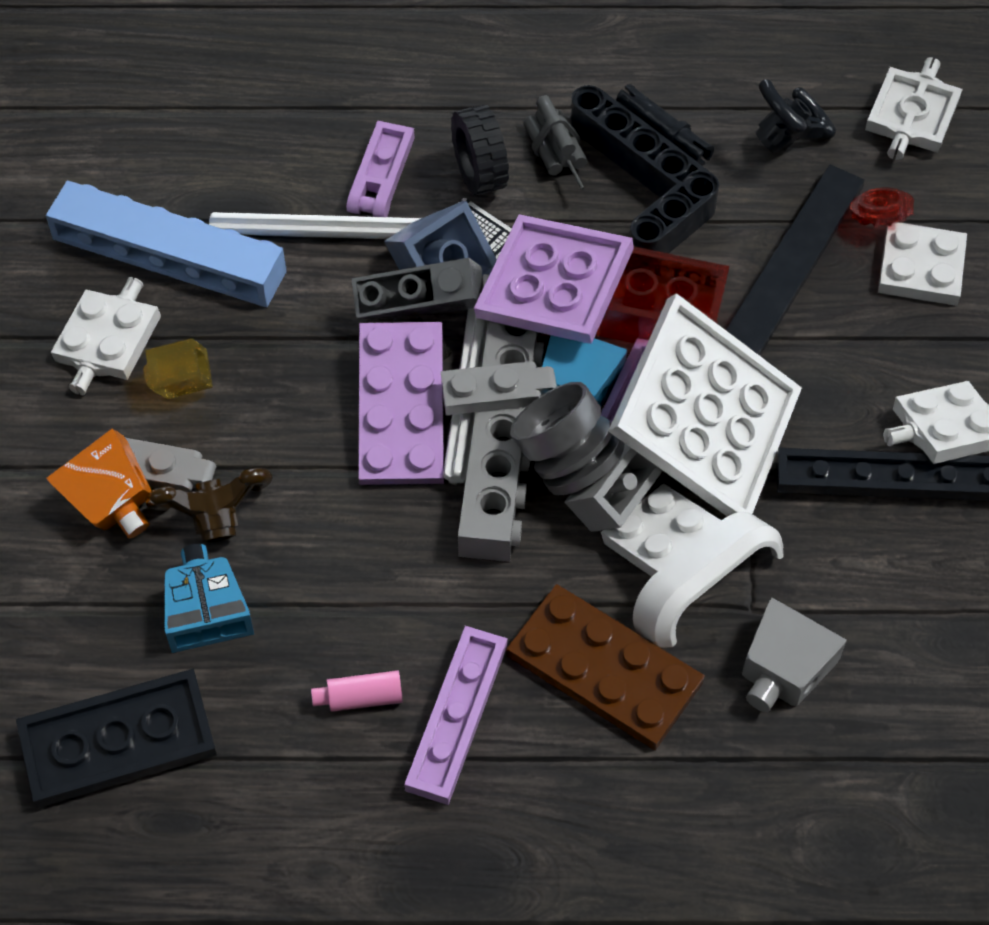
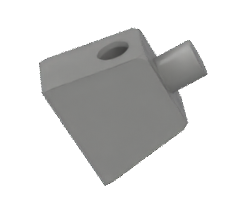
(788, 657)

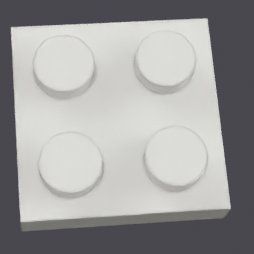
(923, 263)

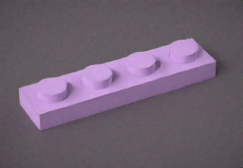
(456, 715)

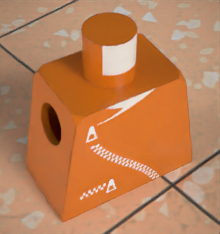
(106, 484)

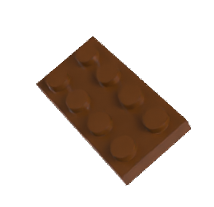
(605, 666)

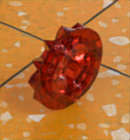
(882, 206)

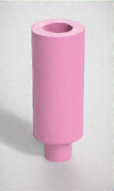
(359, 691)

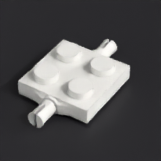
(913, 109)
(106, 335)
(942, 422)

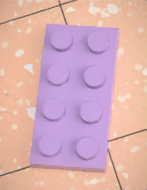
(400, 403)

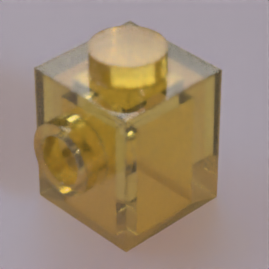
(177, 369)

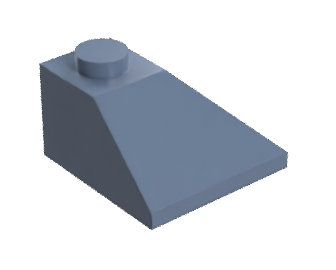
(442, 238)

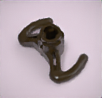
(211, 504)

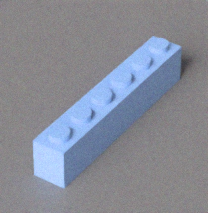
(167, 243)

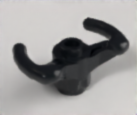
(791, 119)

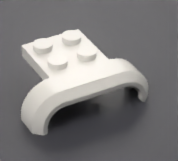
(683, 554)

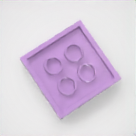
(554, 278)

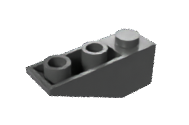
(419, 290)

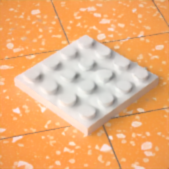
(706, 408)

